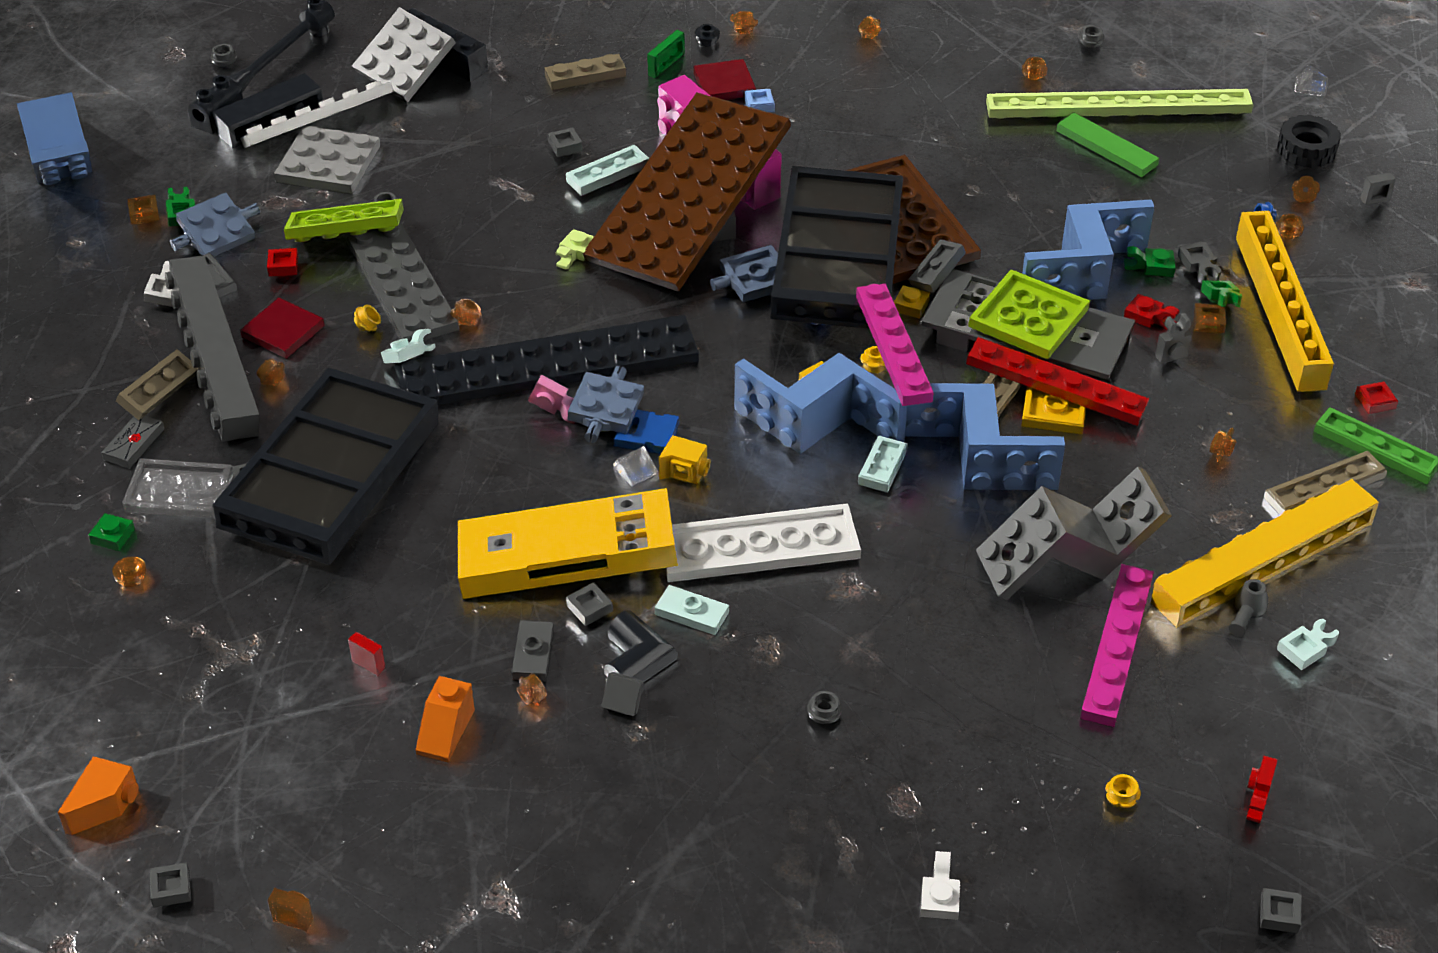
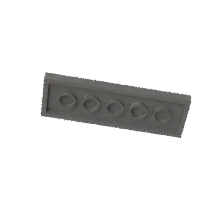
(402, 283)

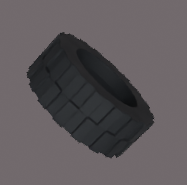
(1306, 153)

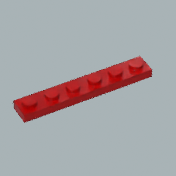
(1057, 381)

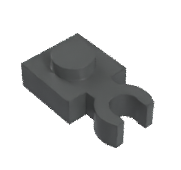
(1199, 259)
(1176, 341)

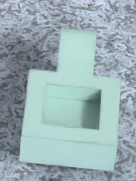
(403, 350)

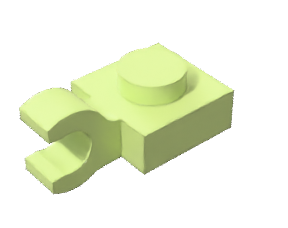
(572, 248)

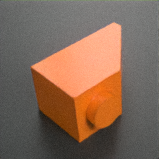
(445, 718)
(98, 795)

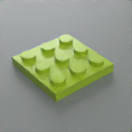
(1029, 314)

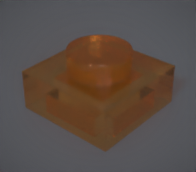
(143, 209)
(1209, 318)
(290, 909)

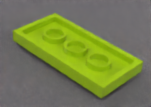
(344, 219)

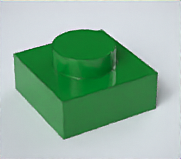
(111, 532)

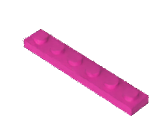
(894, 345)
(1117, 646)

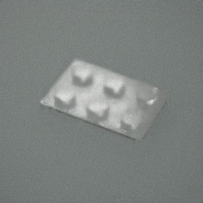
(176, 487)

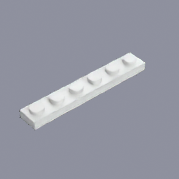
(306, 116)

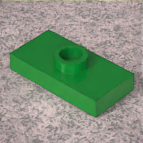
(666, 53)

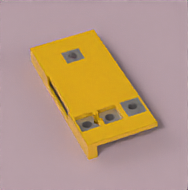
(624, 529)

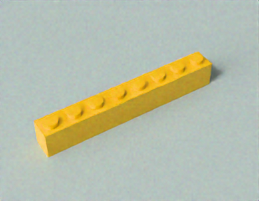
(1284, 302)
(1263, 552)

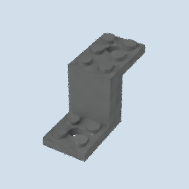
(1072, 533)

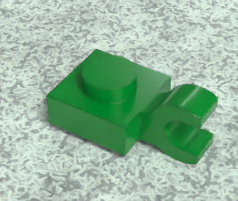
(1154, 261)

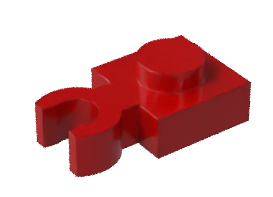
(1260, 782)

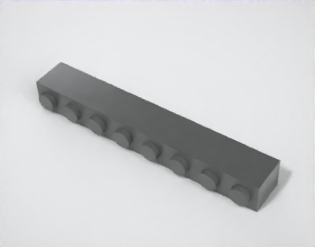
(212, 348)

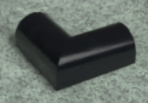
(643, 648)

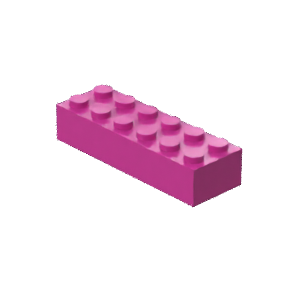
(673, 100)

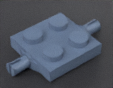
(215, 226)
(748, 273)
(605, 403)

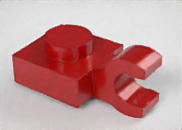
(1149, 311)

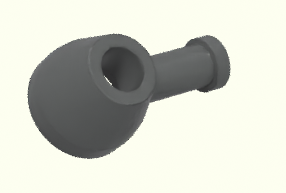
(1250, 602)

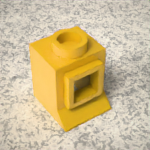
(684, 460)

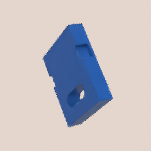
(652, 432)

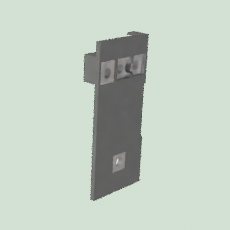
(965, 292)

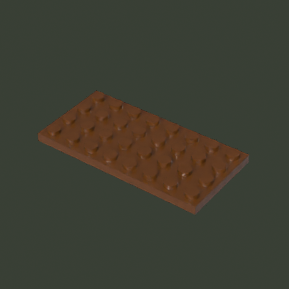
(687, 191)

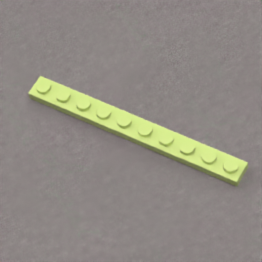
(1119, 103)

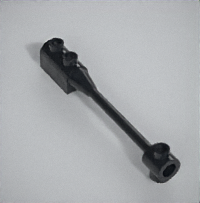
(230, 89)

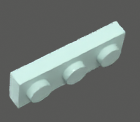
(607, 170)

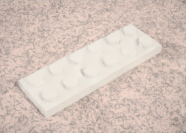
(763, 542)

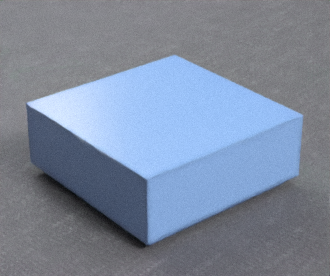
(760, 100)

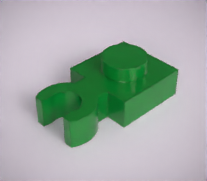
(176, 204)
(1221, 292)

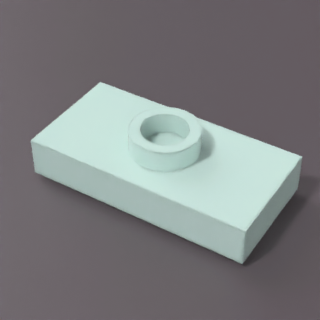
(882, 464)
(692, 610)

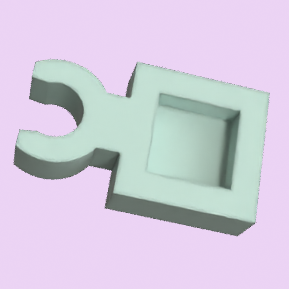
(1307, 646)

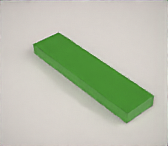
(1107, 144)
(1384, 447)

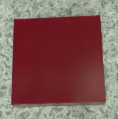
(724, 79)
(282, 327)

